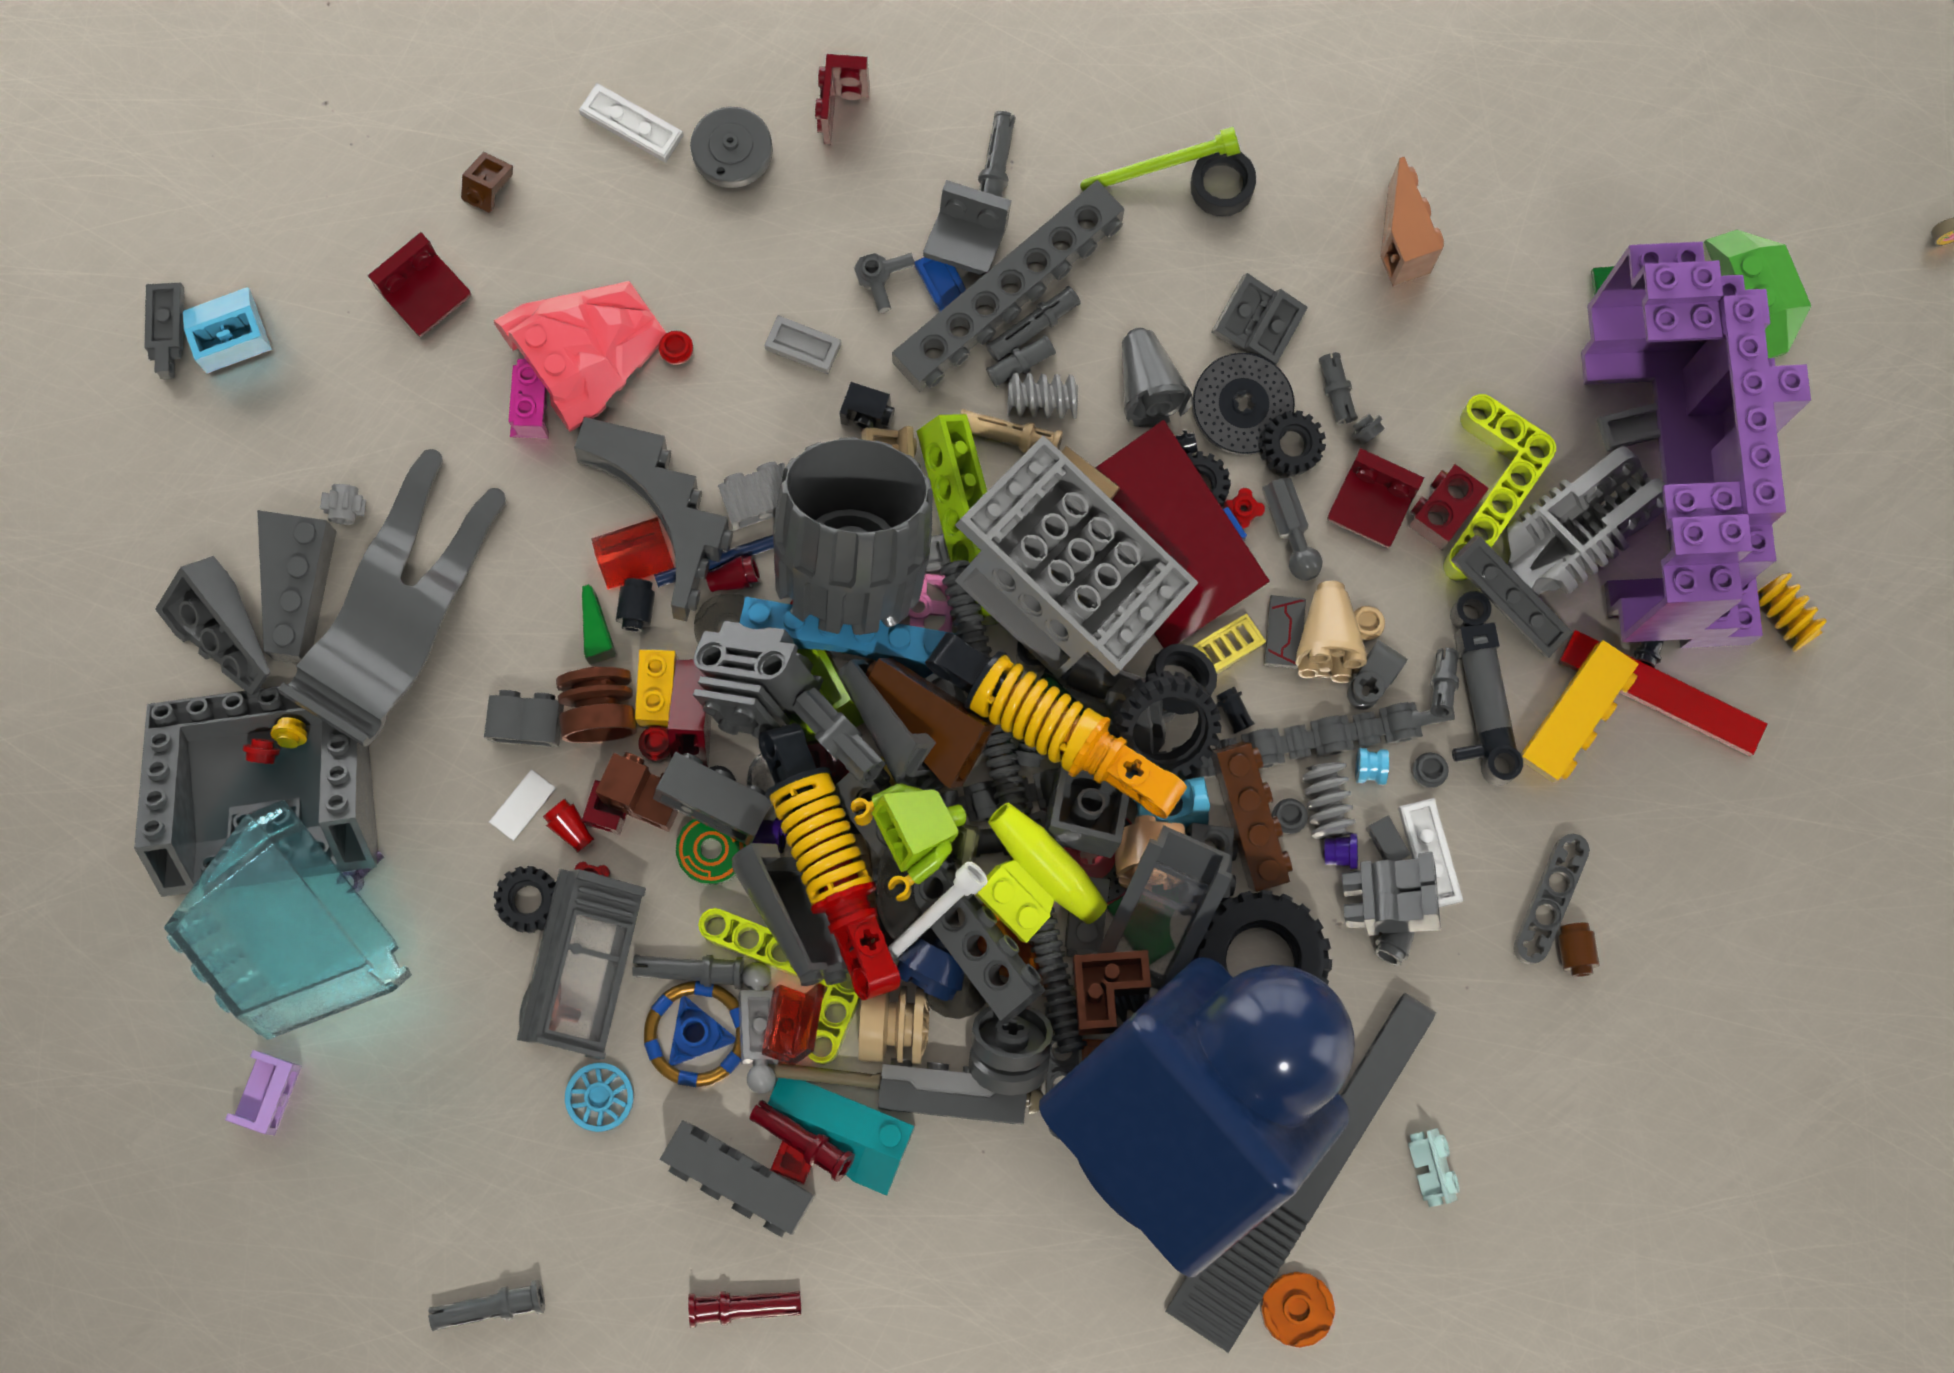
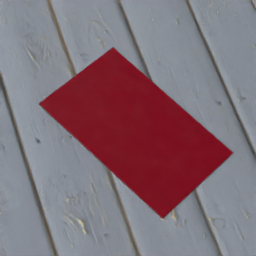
(1183, 517)

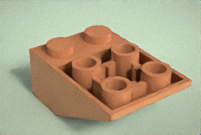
(1409, 238)

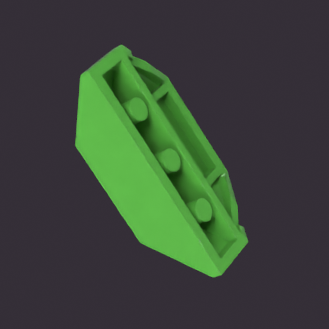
(1768, 267)

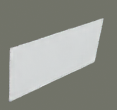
(522, 805)

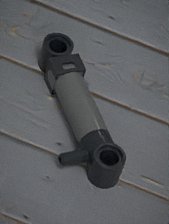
(1478, 648)

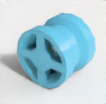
(1372, 766)

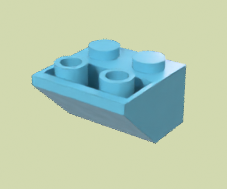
(225, 330)

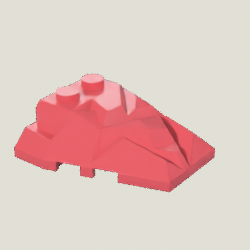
(583, 345)

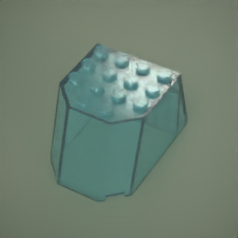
(282, 929)

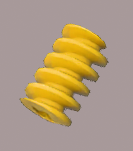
(1791, 611)

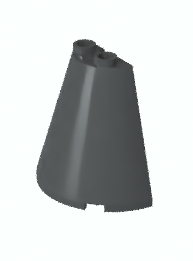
(900, 749)
(785, 907)

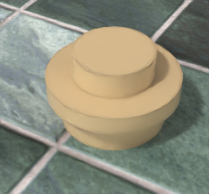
(1370, 622)

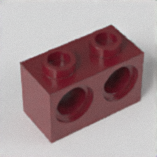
(1452, 509)

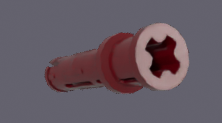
(814, 1148)
(728, 1308)

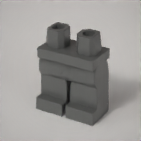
(1395, 896)

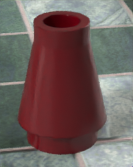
(736, 574)

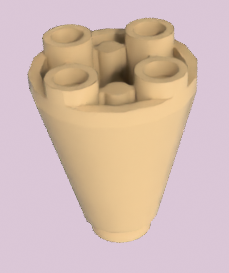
(1331, 636)

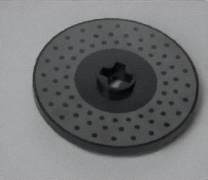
(1232, 379)

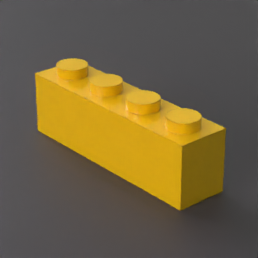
(1578, 711)

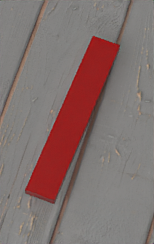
(1678, 700)

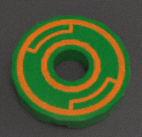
(695, 865)

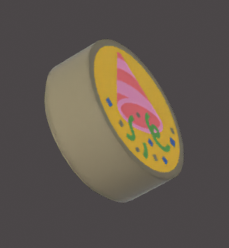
(1943, 232)

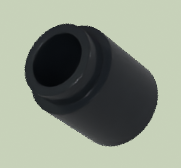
(635, 604)

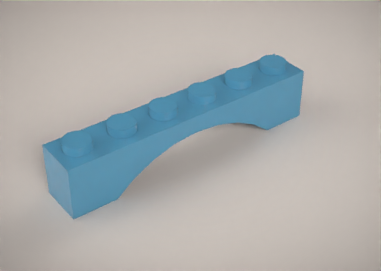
(901, 642)

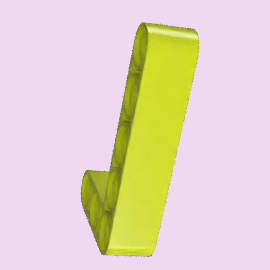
(1521, 463)
(763, 953)

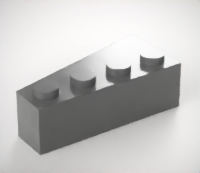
(293, 580)

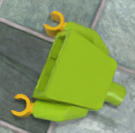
(915, 829)

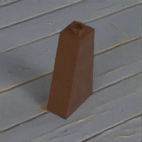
(930, 710)

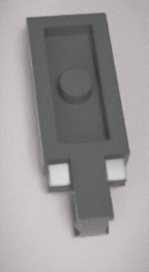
(164, 326)

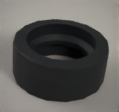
(1215, 205)
(1191, 660)

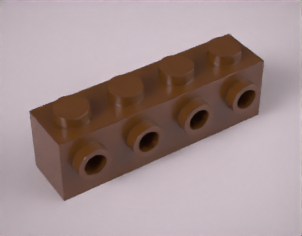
(1250, 815)

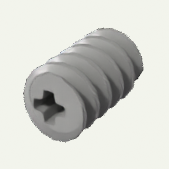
(1043, 395)
(1328, 800)

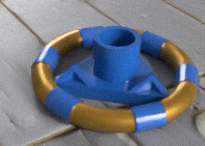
(693, 1035)

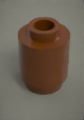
(1578, 949)

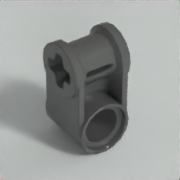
(1378, 673)

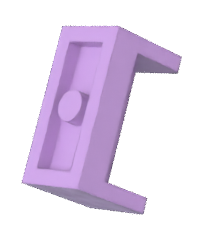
(265, 1094)

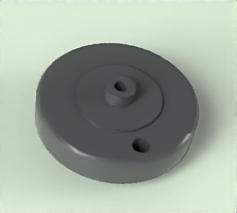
(731, 147)

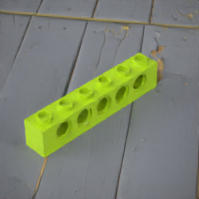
(955, 481)

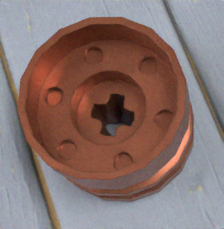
(596, 699)

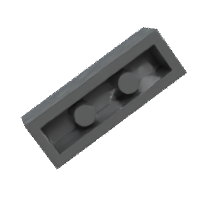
(712, 798)

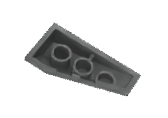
(209, 612)

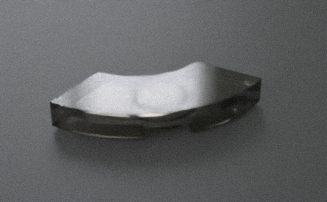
(894, 914)

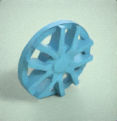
(599, 1097)

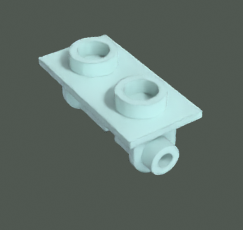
(1440, 1180)

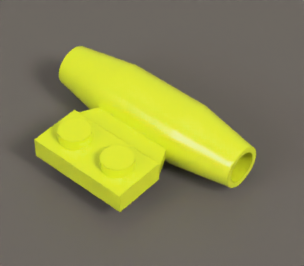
(1038, 874)

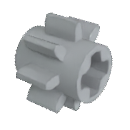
(343, 504)

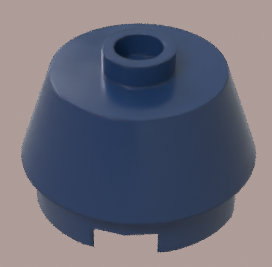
(931, 968)

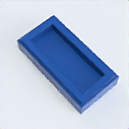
(940, 281)

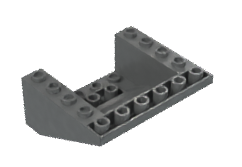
(202, 786)

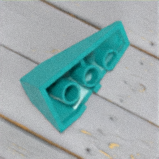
(851, 1126)

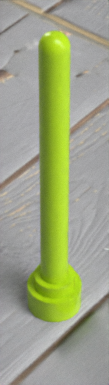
(1223, 143)

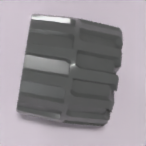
(852, 534)

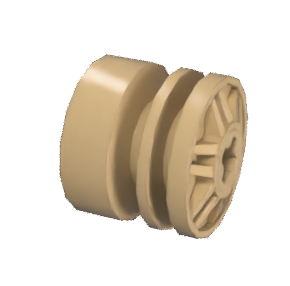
(895, 1025)

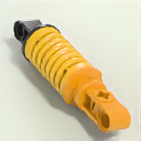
(1050, 724)

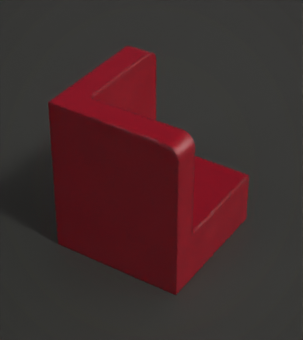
(602, 816)

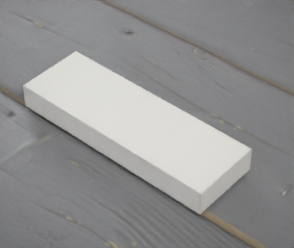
(631, 122)
(1426, 834)

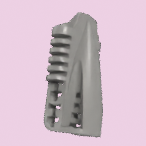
(1576, 531)

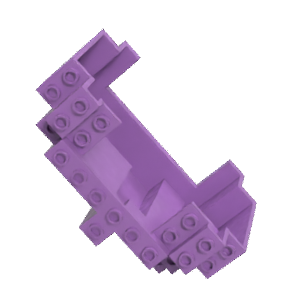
(1718, 414)

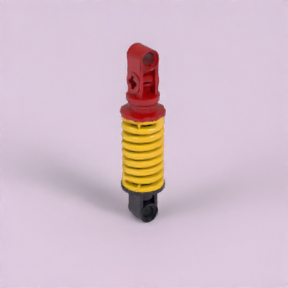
(823, 856)

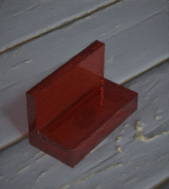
(632, 552)
(792, 1023)

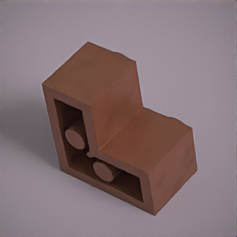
(631, 789)
(1102, 978)

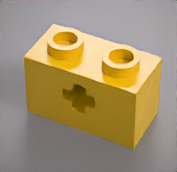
(654, 687)

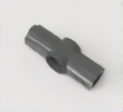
(838, 736)

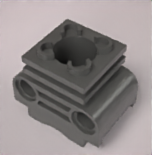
(751, 677)

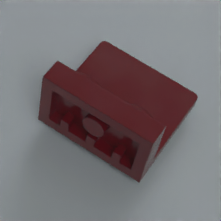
(842, 77)
(419, 285)
(1374, 498)

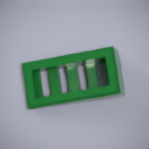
(597, 639)

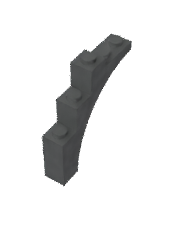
(642, 464)

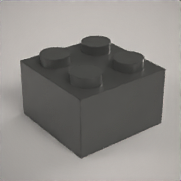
(1086, 813)

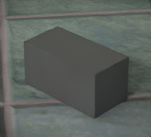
(1387, 840)

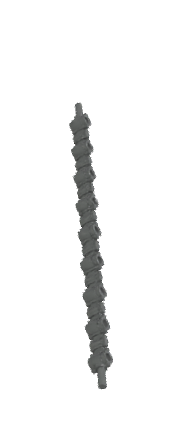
(1327, 735)

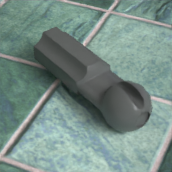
(1291, 524)

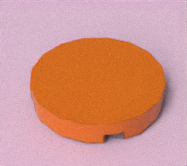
(1297, 1309)

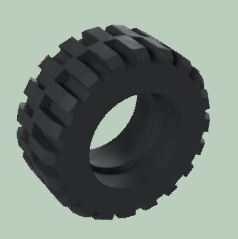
(1273, 913)

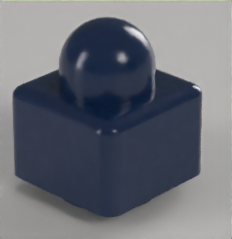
(1209, 1105)

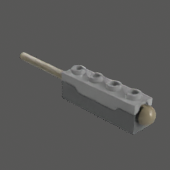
(925, 1090)

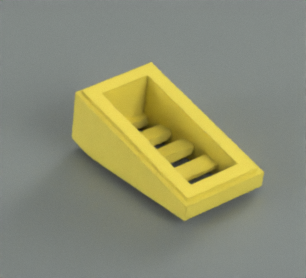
(1221, 634)

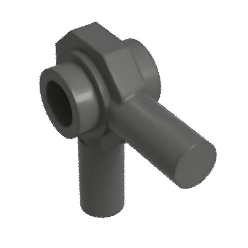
(874, 272)

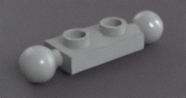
(753, 1019)

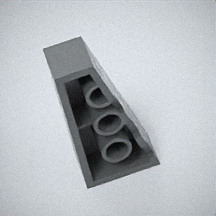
(737, 1177)

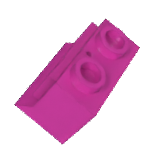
(527, 403)

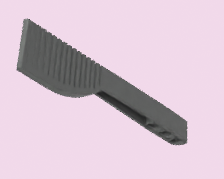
(1230, 1289)

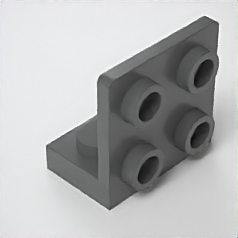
(968, 228)

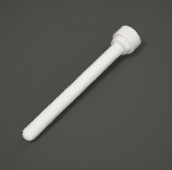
(968, 881)

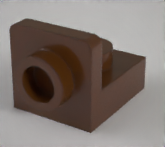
(484, 180)

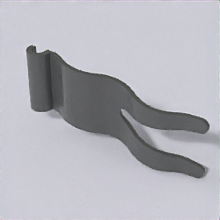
(384, 625)

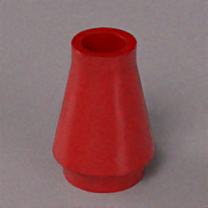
(568, 825)

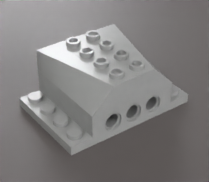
(1067, 565)

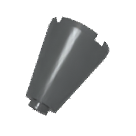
(1151, 381)

